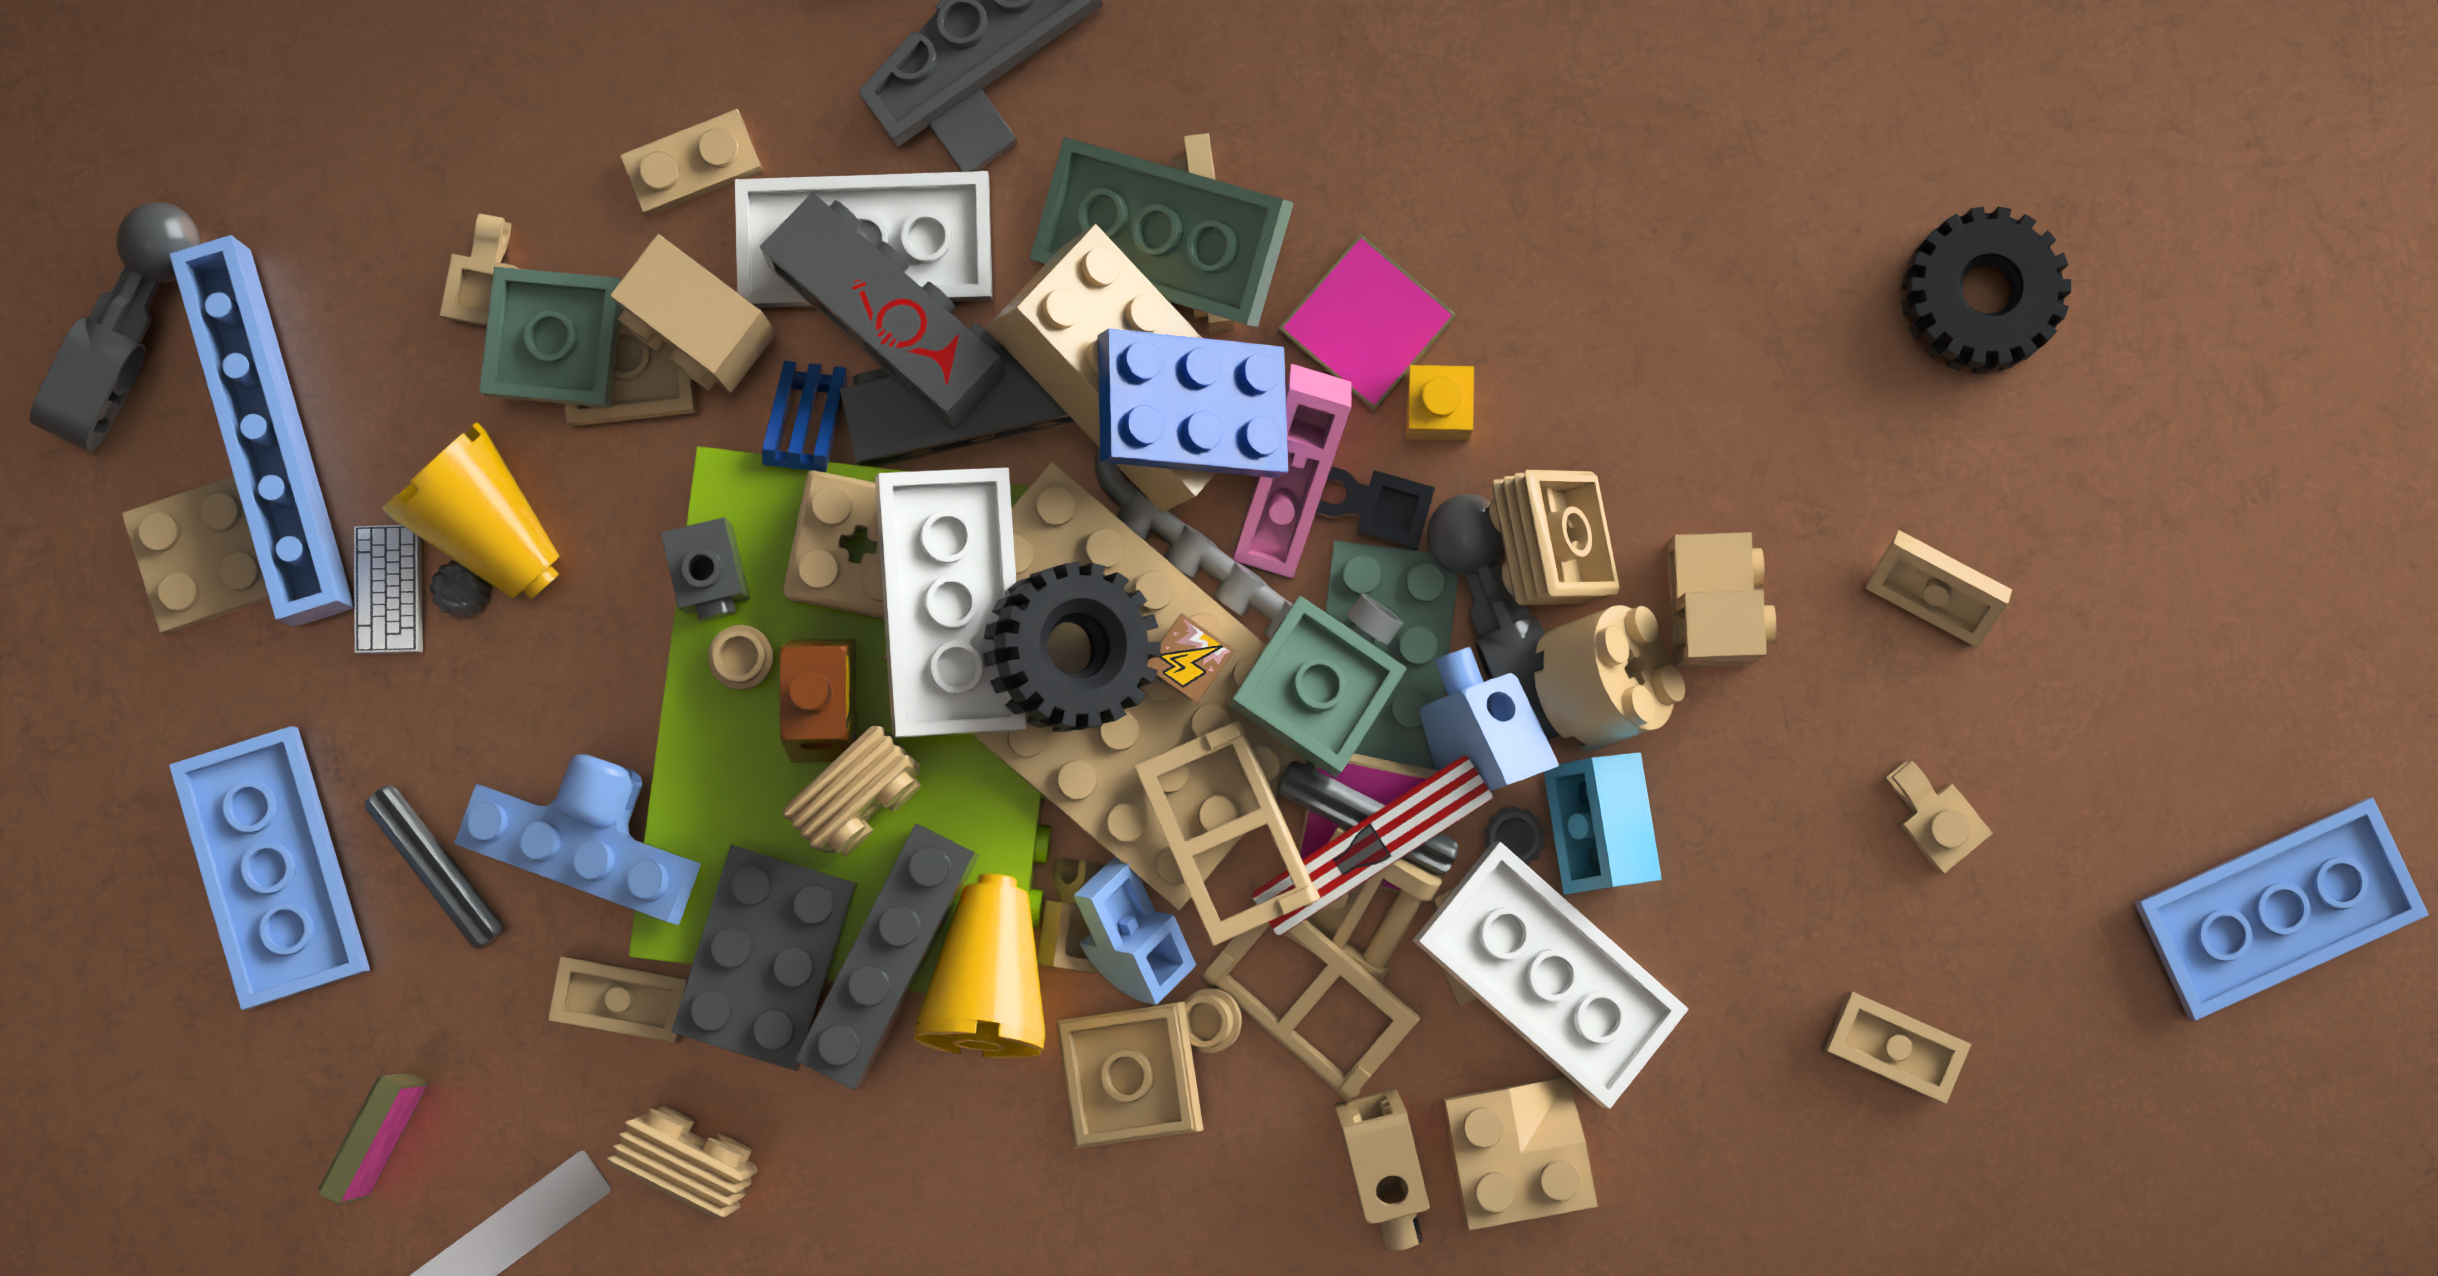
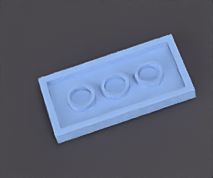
(269, 868)
(2281, 909)

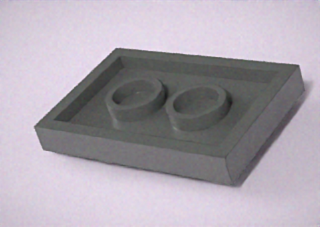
(764, 957)

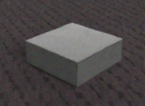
(973, 133)

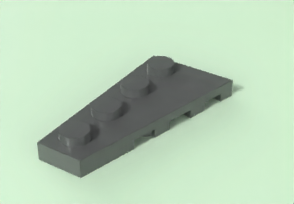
(959, 53)

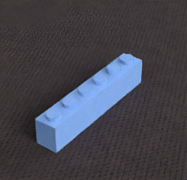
(262, 431)

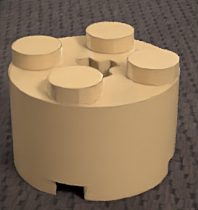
(1607, 677)

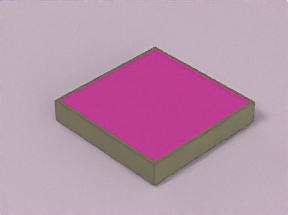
(1367, 322)
(372, 1137)

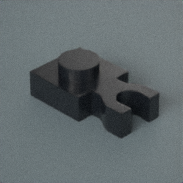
(1387, 508)

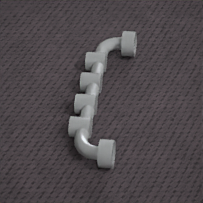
(1239, 585)

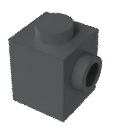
(706, 569)

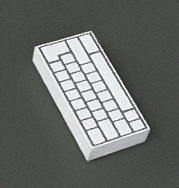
(388, 590)

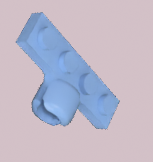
(582, 839)

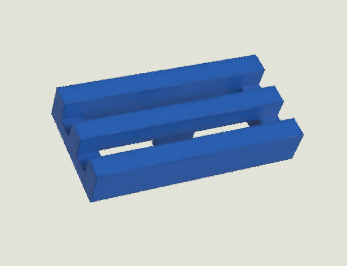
(809, 383)

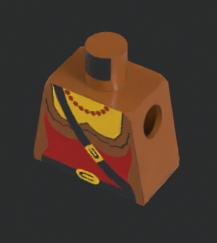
(817, 698)

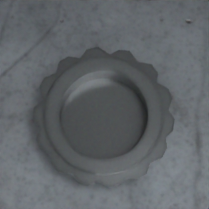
(459, 591)
(1518, 832)

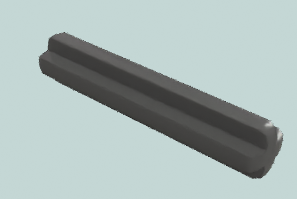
(1351, 807)
(433, 866)

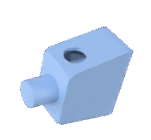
(1486, 723)

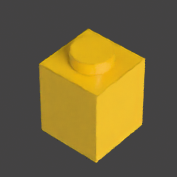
(1439, 402)

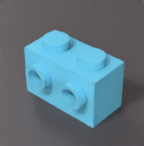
(1602, 823)

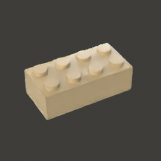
(1054, 336)

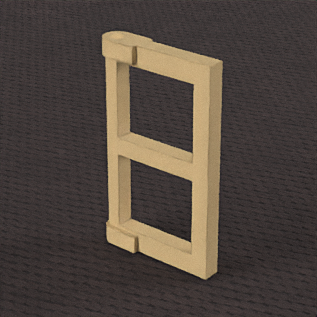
(1269, 813)
(1339, 963)

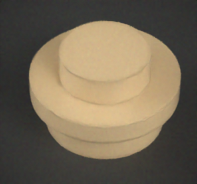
(740, 657)
(1212, 1020)

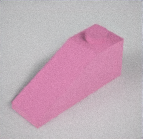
(1285, 506)

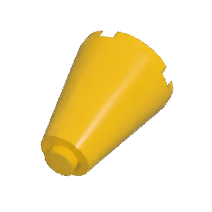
(478, 516)
(986, 977)

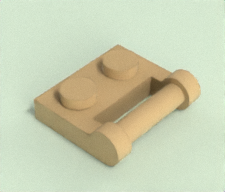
(1343, 915)

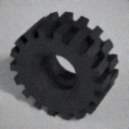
(1976, 337)
(1116, 640)

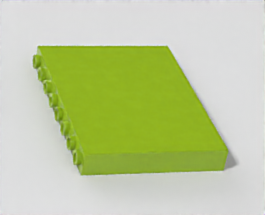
(721, 749)

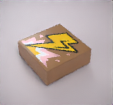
(1190, 658)

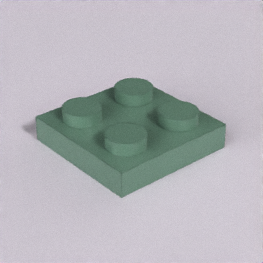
(551, 337)
(1317, 686)

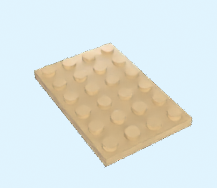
(1092, 769)

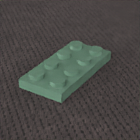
(1183, 231)
(1424, 600)

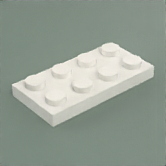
(928, 218)
(942, 572)
(1550, 974)

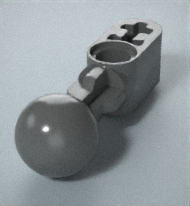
(105, 350)
(1507, 634)

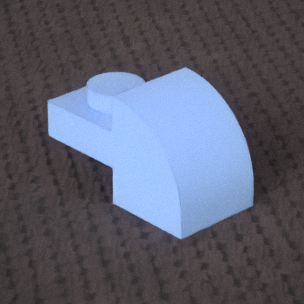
(1128, 939)

